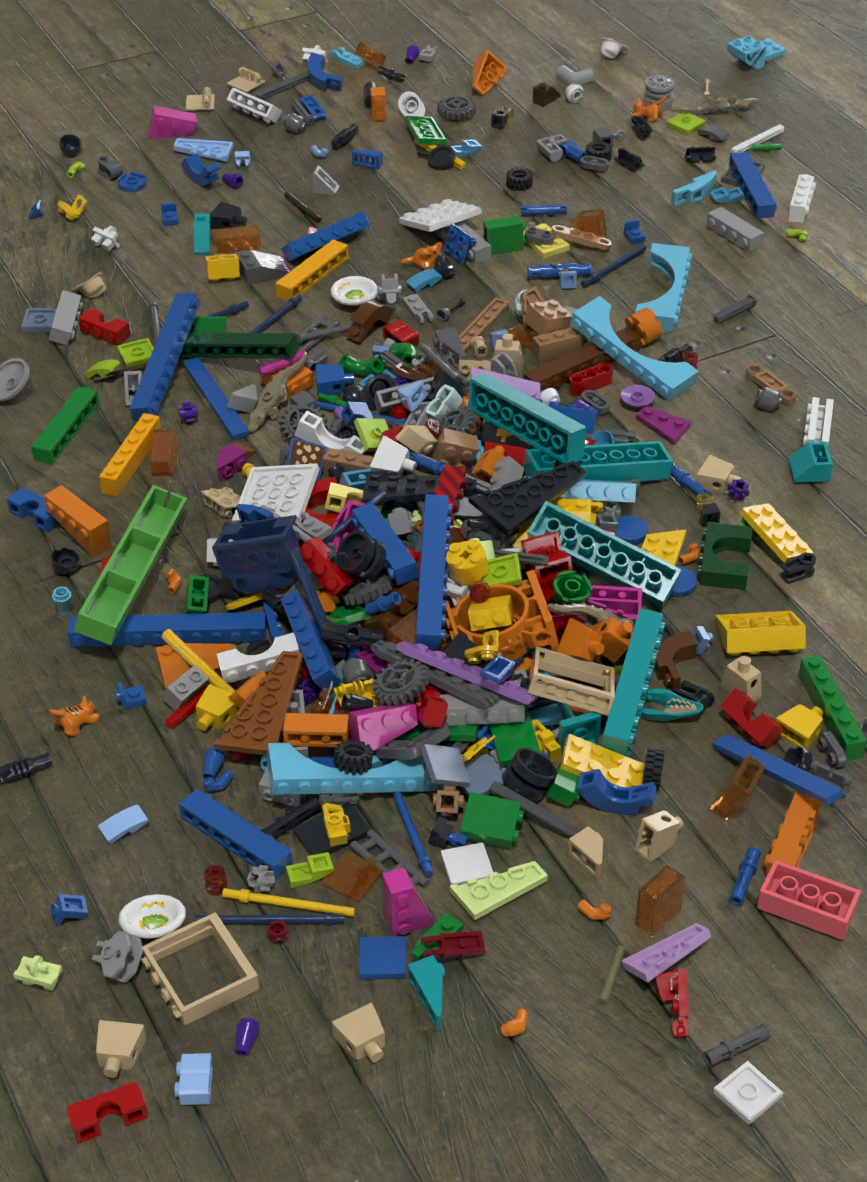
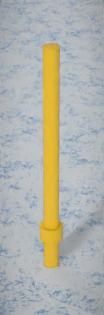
(246, 896)

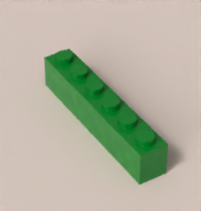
(65, 425)
(836, 713)

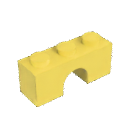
(340, 495)

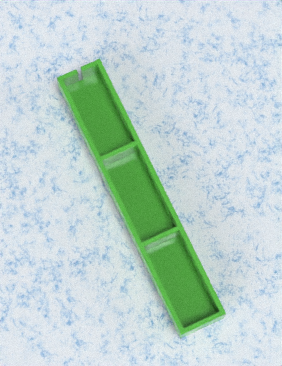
(129, 566)

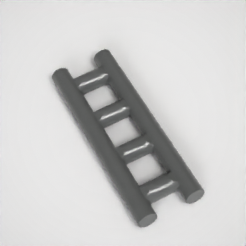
(312, 328)
(439, 360)
(388, 851)

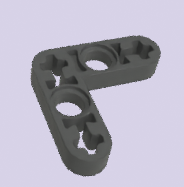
(412, 749)

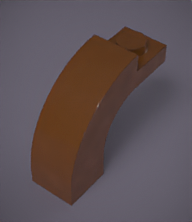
(365, 316)
(672, 651)

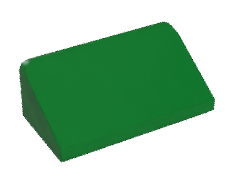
(210, 324)

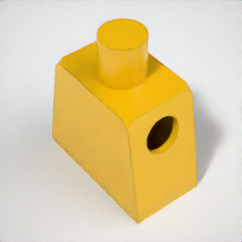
(215, 709)
(801, 725)

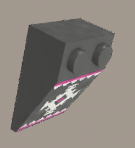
(261, 267)
(449, 345)

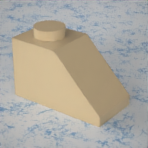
(417, 438)
(587, 850)

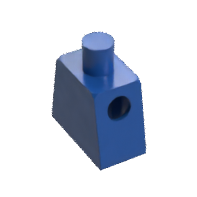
(332, 379)

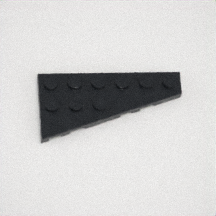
(405, 487)
(524, 498)

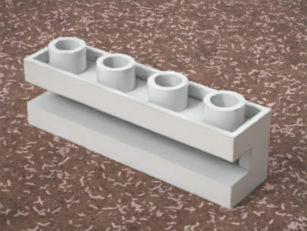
(818, 421)

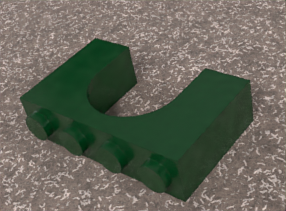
(719, 572)

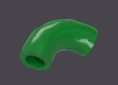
(405, 352)
(361, 367)

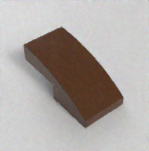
(416, 373)

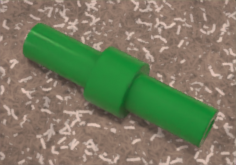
(767, 147)
(331, 399)

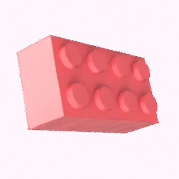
(809, 899)

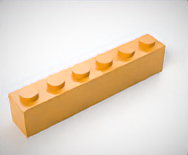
(312, 270)
(129, 455)

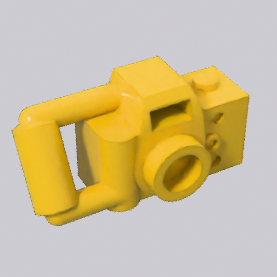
(547, 741)
(336, 824)

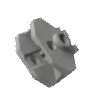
(390, 290)
(502, 363)
(118, 956)

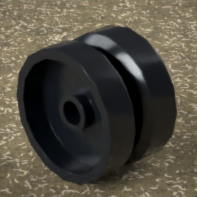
(361, 555)
(529, 774)

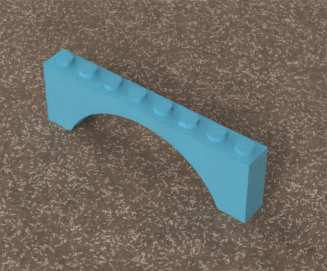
(675, 263)
(664, 377)
(296, 774)

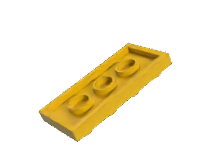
(775, 531)
(585, 756)

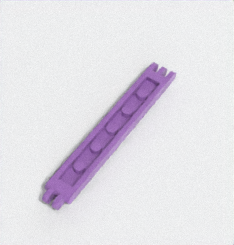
(458, 668)

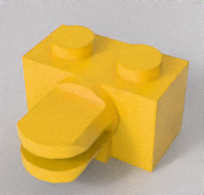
(222, 266)

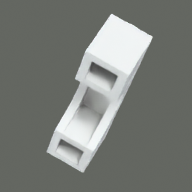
(313, 430)
(239, 666)

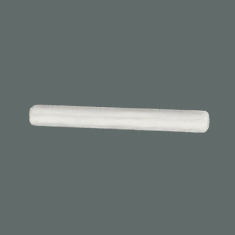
(758, 139)

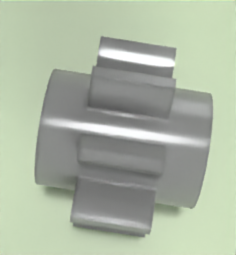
(611, 507)
(261, 879)

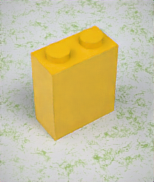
(492, 613)

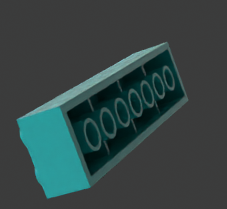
(527, 418)
(611, 462)
(608, 555)
(634, 683)

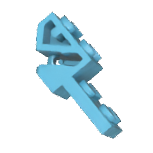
(755, 52)

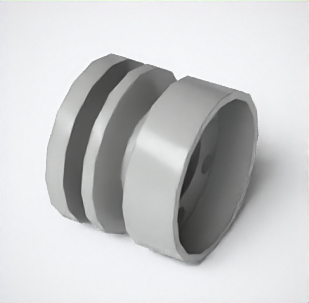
(657, 87)

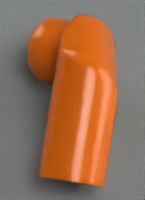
(693, 554)
(174, 580)
(592, 913)
(515, 1026)

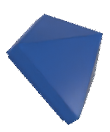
(36, 210)

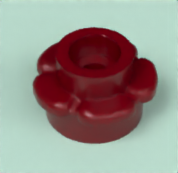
(277, 931)

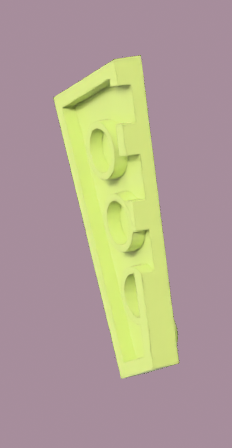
(490, 893)

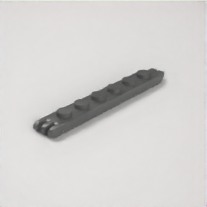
(453, 684)

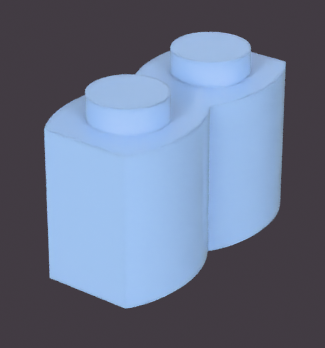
(195, 1079)

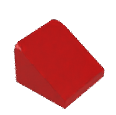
(663, 986)

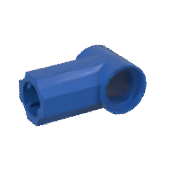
(571, 150)

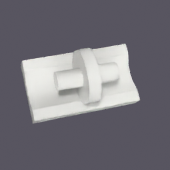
(316, 50)
(107, 236)

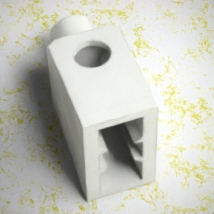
(392, 458)

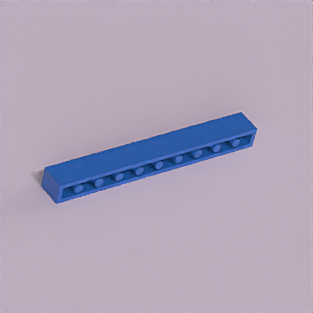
(165, 355)
(432, 572)
(190, 628)

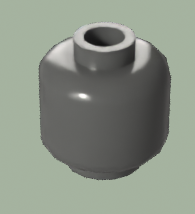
(294, 123)
(768, 399)
(355, 670)

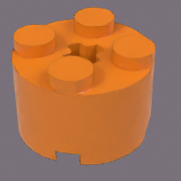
(645, 325)

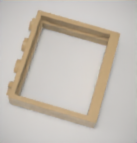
(571, 692)
(187, 936)

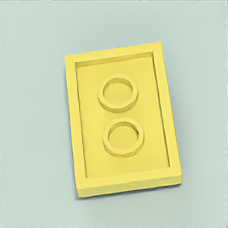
(545, 251)

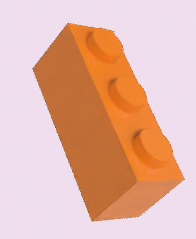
(315, 729)

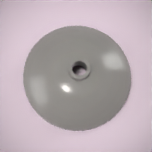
(13, 378)

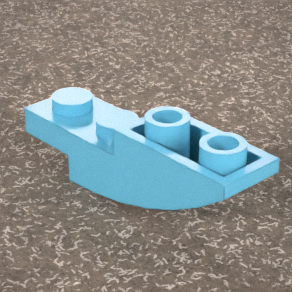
(697, 190)

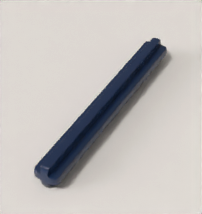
(308, 587)

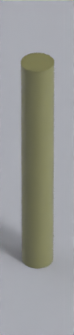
(611, 975)

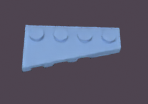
(206, 148)

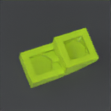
(102, 368)
(310, 871)

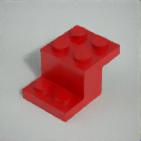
(559, 561)

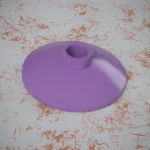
(637, 395)

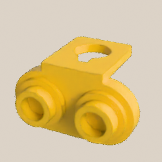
(72, 212)
(483, 652)

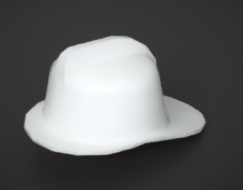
(611, 48)
(411, 105)

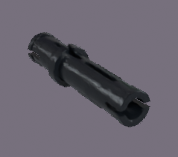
(284, 823)

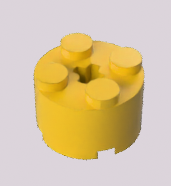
(467, 562)

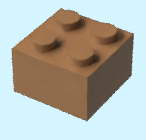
(547, 317)
(456, 448)

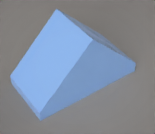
(412, 395)

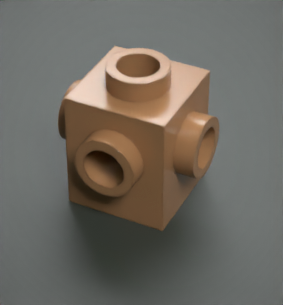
(442, 806)

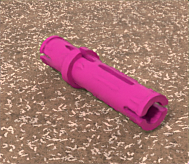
(280, 364)

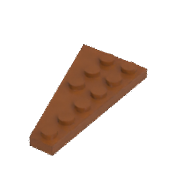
(264, 711)

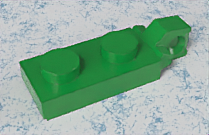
(444, 925)

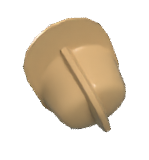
(92, 287)

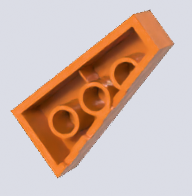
(79, 520)
(794, 832)

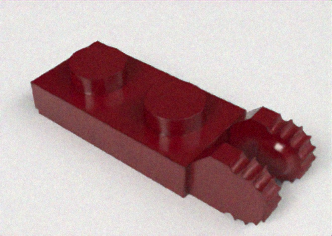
(455, 944)

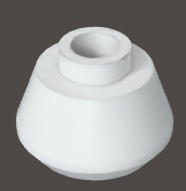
(574, 93)
(550, 394)

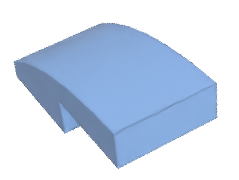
(125, 821)

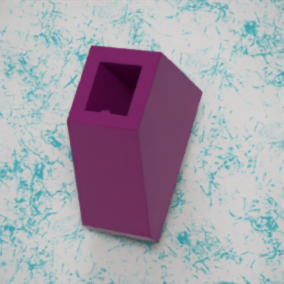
(230, 461)

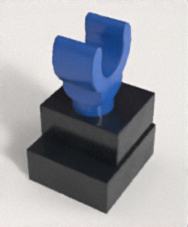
(443, 833)

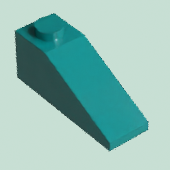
(202, 234)
(427, 980)

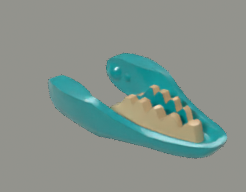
(675, 706)

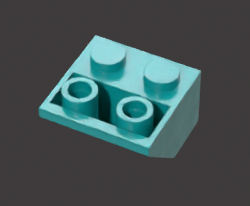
(811, 463)

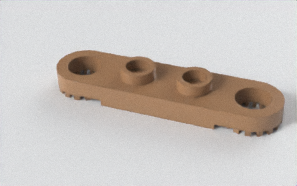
(580, 237)
(767, 379)

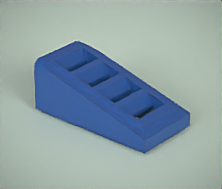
(376, 158)
(498, 669)

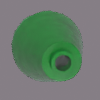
(571, 588)

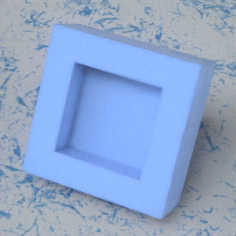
(242, 157)

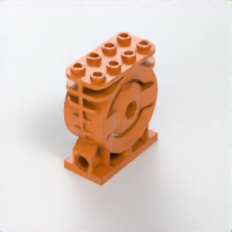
(530, 624)

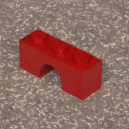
(114, 332)
(330, 576)
(430, 707)
(763, 729)
(124, 1102)

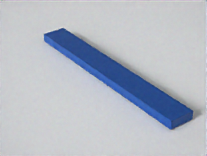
(216, 398)
(780, 770)

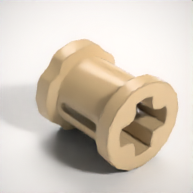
(480, 344)

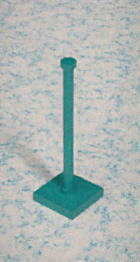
(583, 726)

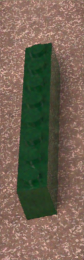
(240, 345)

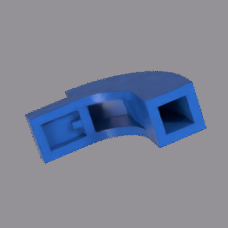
(320, 78)
(198, 171)
(614, 798)

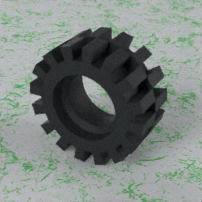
(599, 150)
(519, 179)
(353, 757)
(654, 766)

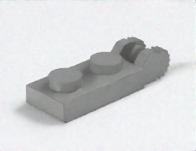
(417, 308)
(313, 526)

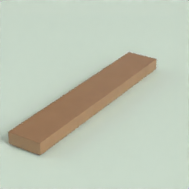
(483, 322)

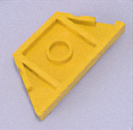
(665, 545)

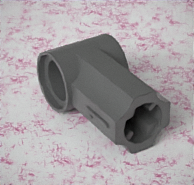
(316, 357)

